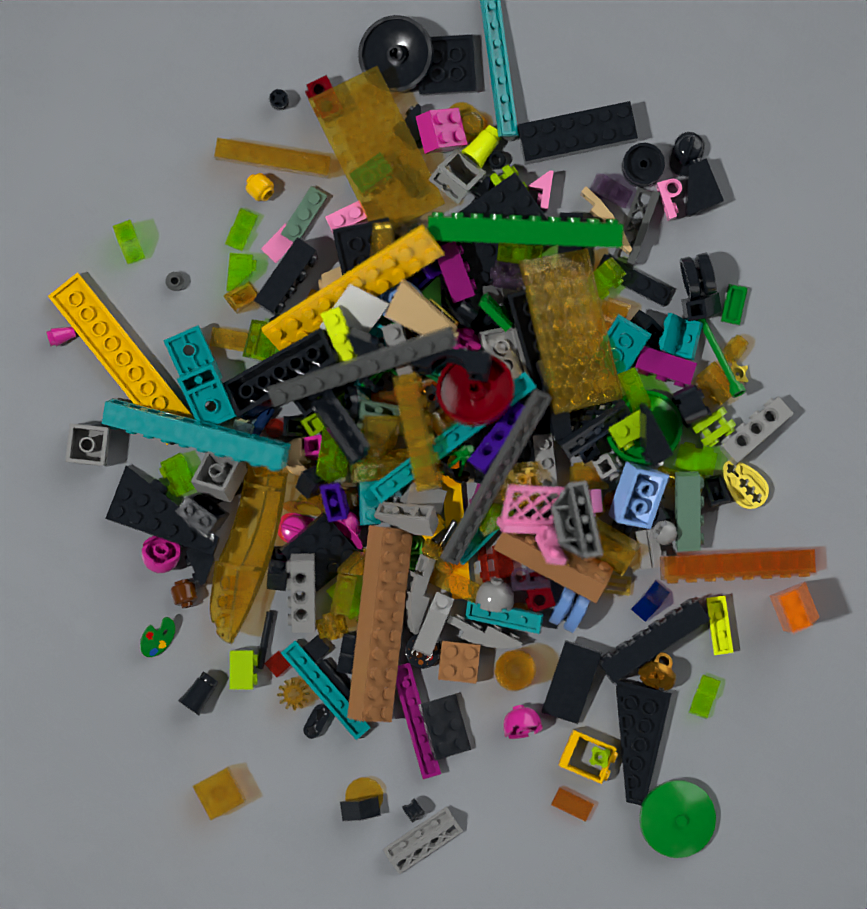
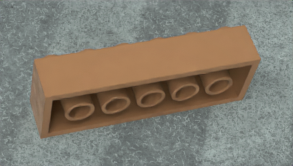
(583, 576)

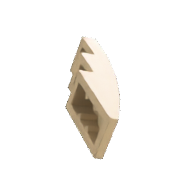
(602, 212)

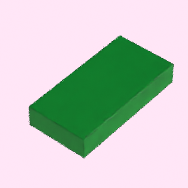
(734, 304)

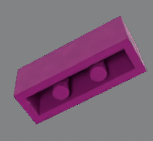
(456, 272)
(665, 367)

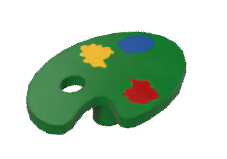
(153, 640)

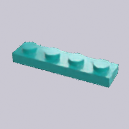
(514, 619)

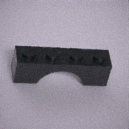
(476, 363)

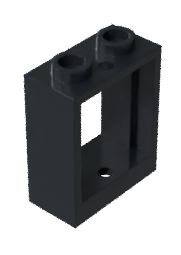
(197, 512)

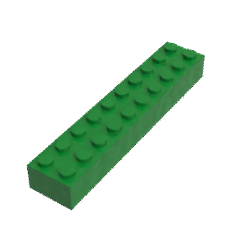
(525, 231)

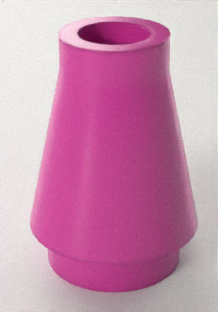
(60, 335)

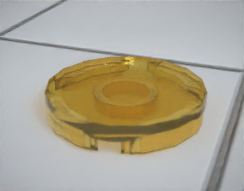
(364, 788)

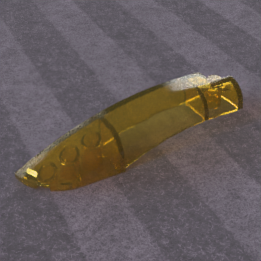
(247, 550)

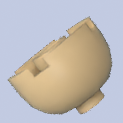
(297, 460)

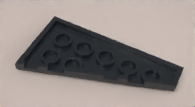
(151, 512)
(641, 726)

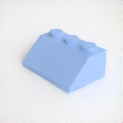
(638, 495)

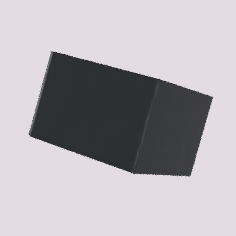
(293, 427)
(716, 491)
(360, 809)

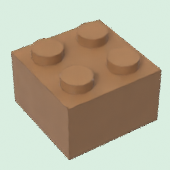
(459, 661)

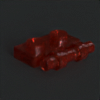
(502, 565)

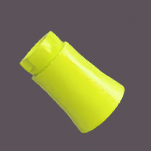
(482, 146)

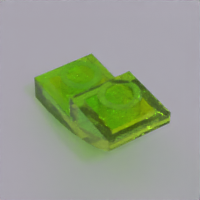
(241, 229)

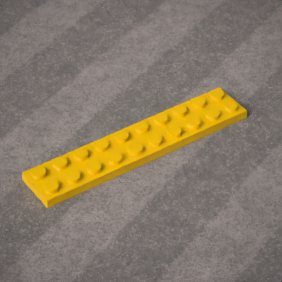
(371, 276)
(115, 347)

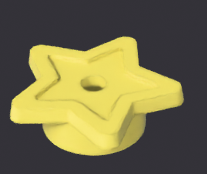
(741, 370)

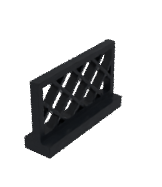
(594, 427)

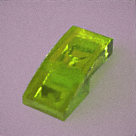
(704, 696)

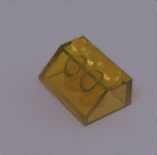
(616, 547)

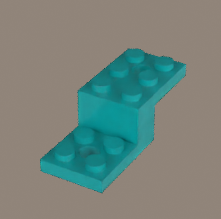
(199, 376)

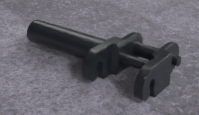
(447, 535)

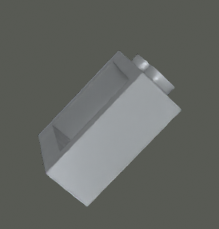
(458, 189)

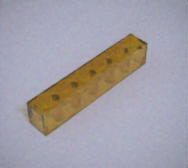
(272, 158)
(417, 432)

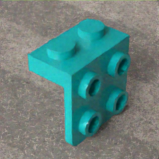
(680, 336)

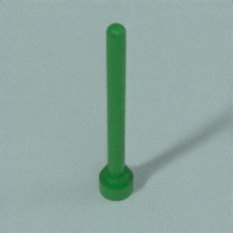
(736, 388)

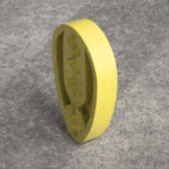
(754, 480)

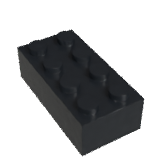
(286, 277)

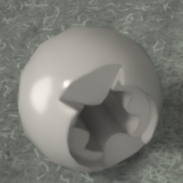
(664, 532)

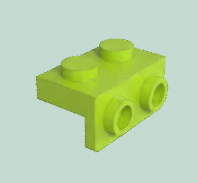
(626, 431)

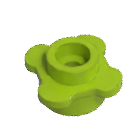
(595, 753)

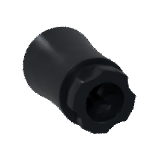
(199, 693)

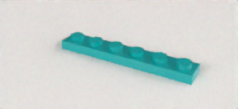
(323, 688)

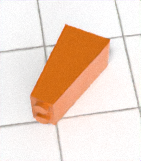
(795, 608)

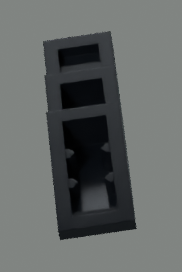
(559, 423)

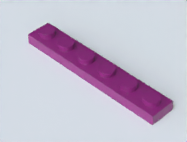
(410, 702)

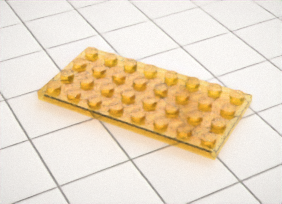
(376, 149)
(570, 330)

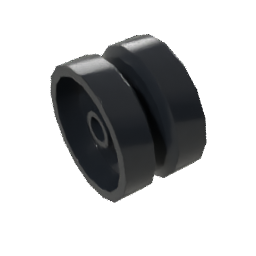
(654, 167)
(698, 275)

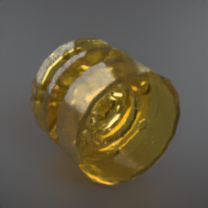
(504, 666)

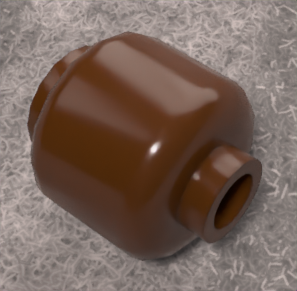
(184, 593)

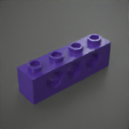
(493, 442)

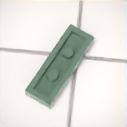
(304, 214)

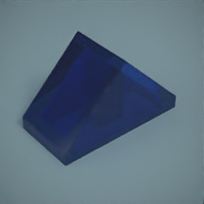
(650, 601)

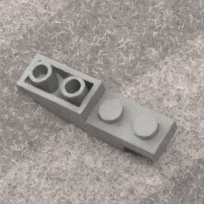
(416, 602)
(491, 637)

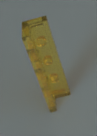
(377, 469)

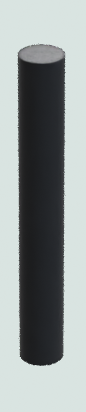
(265, 639)

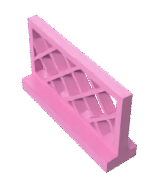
(524, 524)

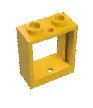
(569, 748)

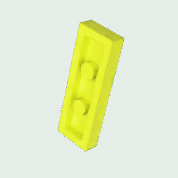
(337, 330)
(719, 625)

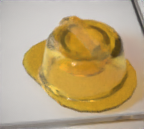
(472, 120)
(306, 507)

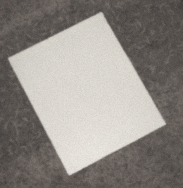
(360, 309)

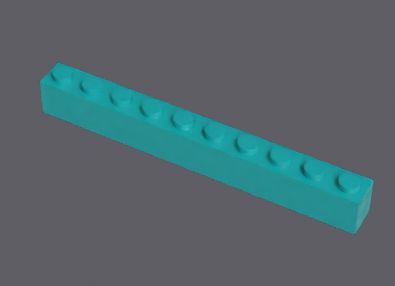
(196, 434)

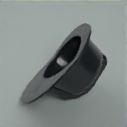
(686, 148)

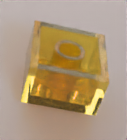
(219, 793)

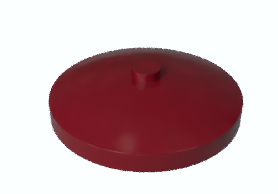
(475, 401)

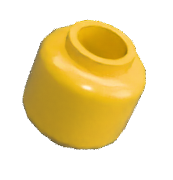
(259, 187)

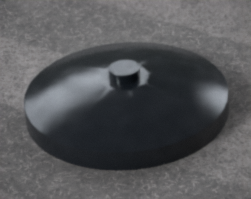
(399, 50)

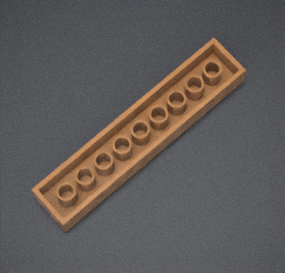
(380, 624)

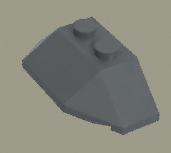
(576, 521)

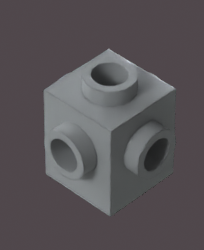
(609, 467)

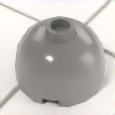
(495, 595)

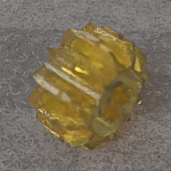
(297, 700)

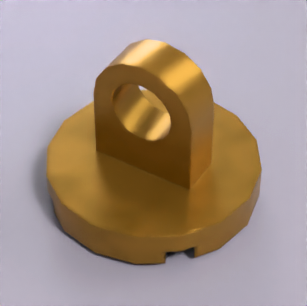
(656, 674)

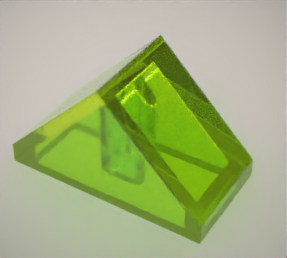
(489, 523)

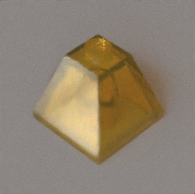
(381, 434)

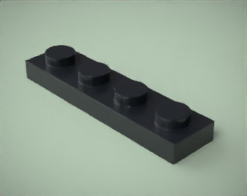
(642, 284)

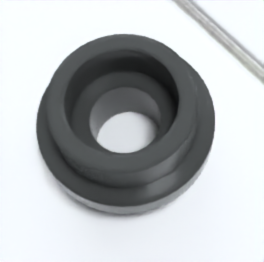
(181, 281)

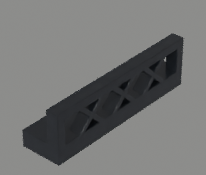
(341, 427)

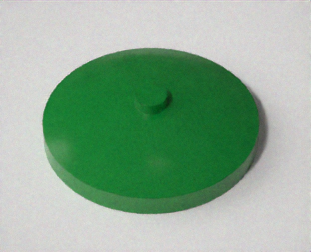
(668, 419)
(677, 818)

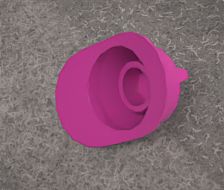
(291, 525)
(351, 528)

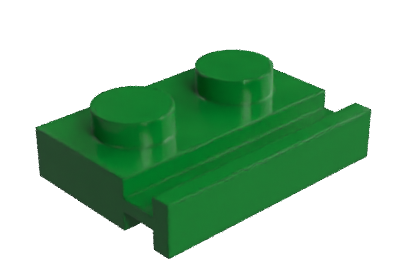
(496, 312)

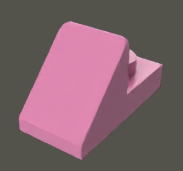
(543, 184)

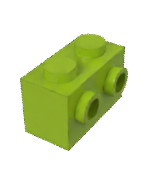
(242, 669)

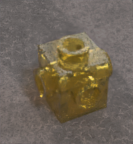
(331, 626)

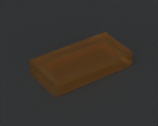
(572, 804)

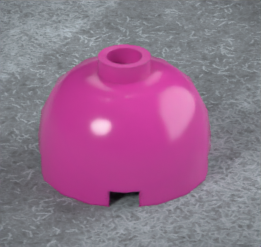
(160, 555)
(521, 722)

